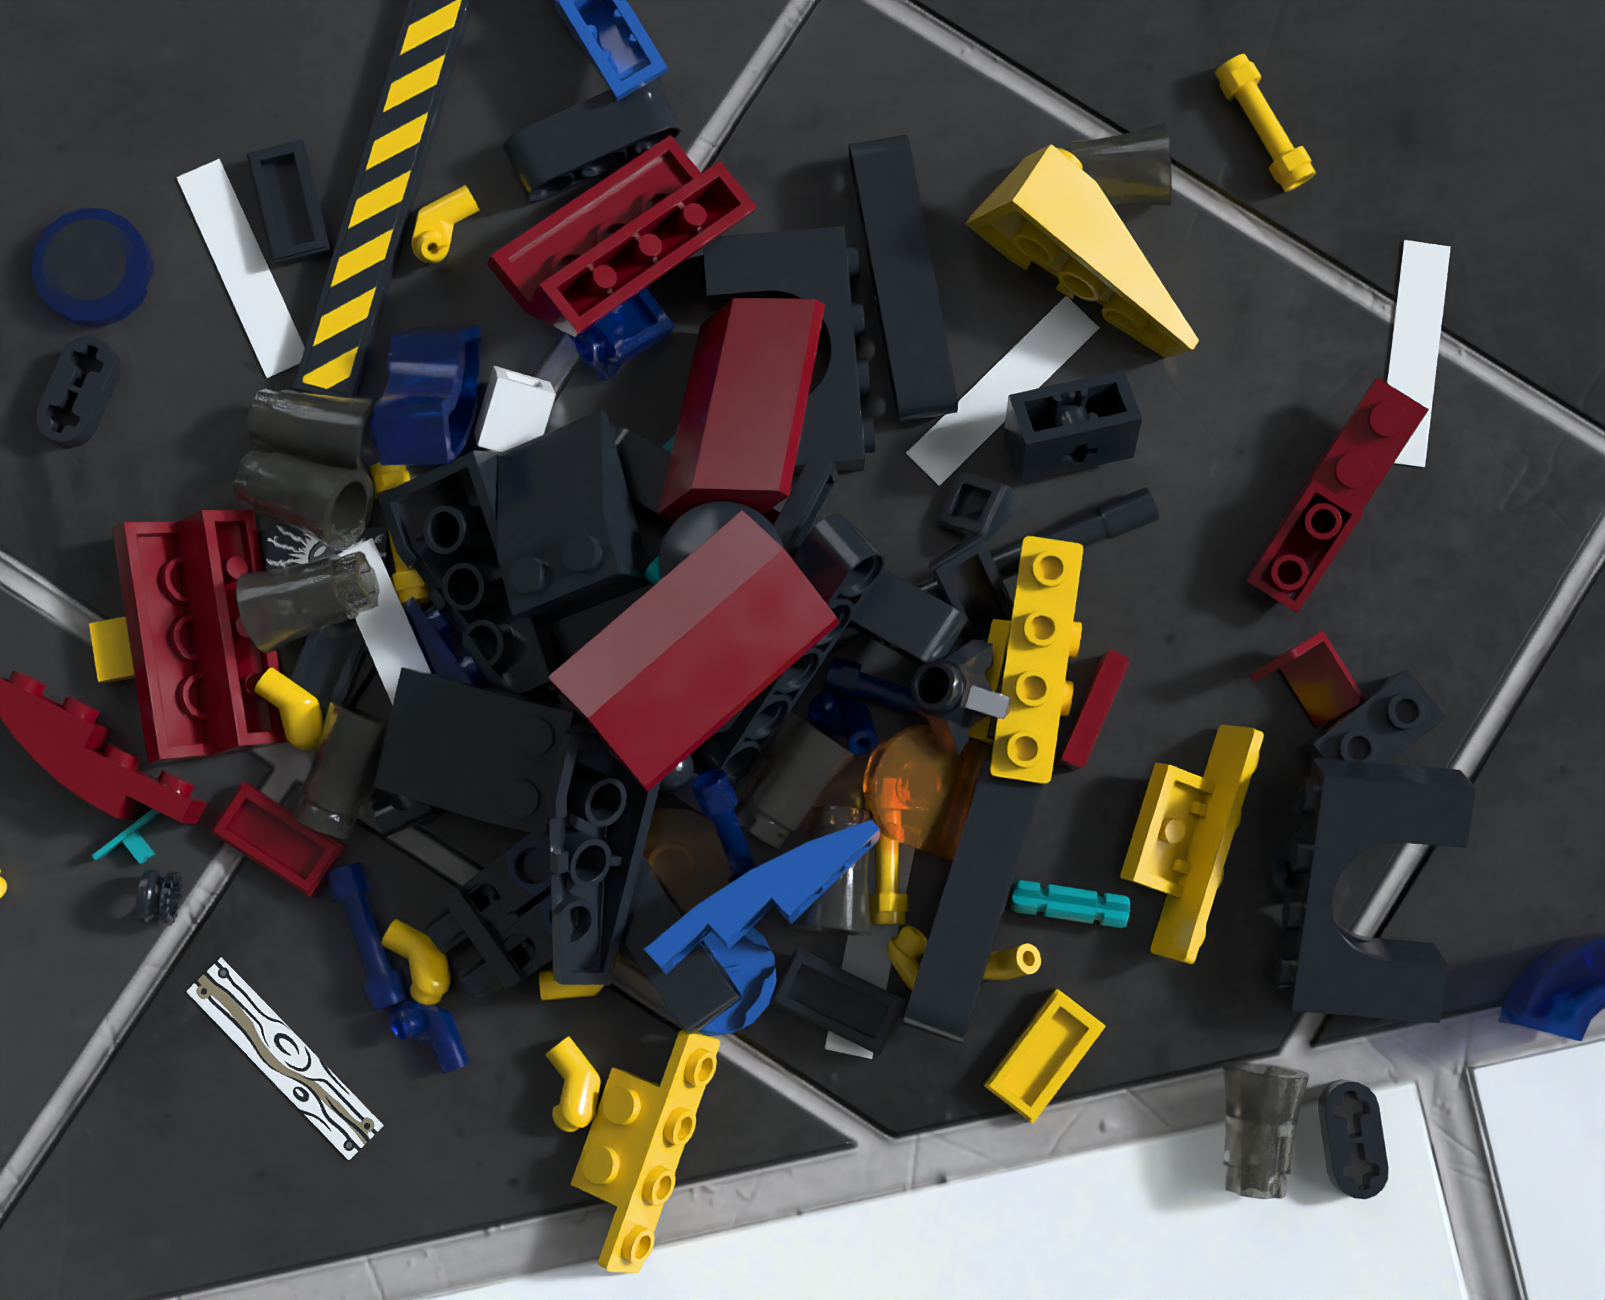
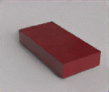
(1093, 710)
(276, 839)

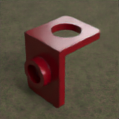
(1316, 678)

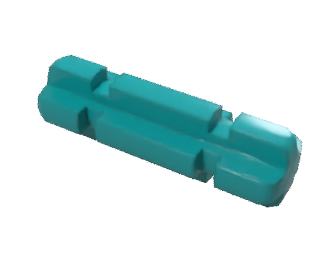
(1070, 904)

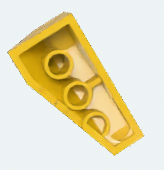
(1068, 227)

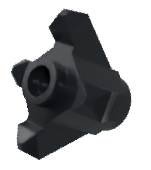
(958, 694)

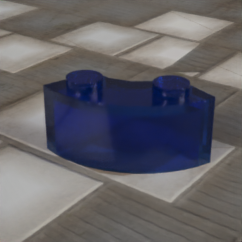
(428, 395)
(1560, 989)

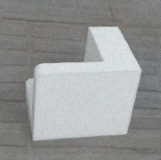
(513, 410)

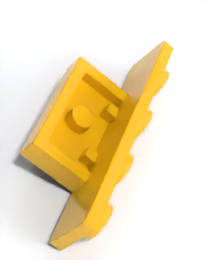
(1037, 659)
(1187, 837)
(638, 1146)

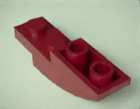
(1336, 494)
(70, 749)

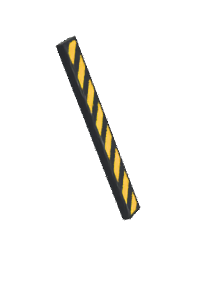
(382, 197)

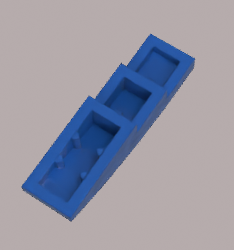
(613, 43)
(786, 883)

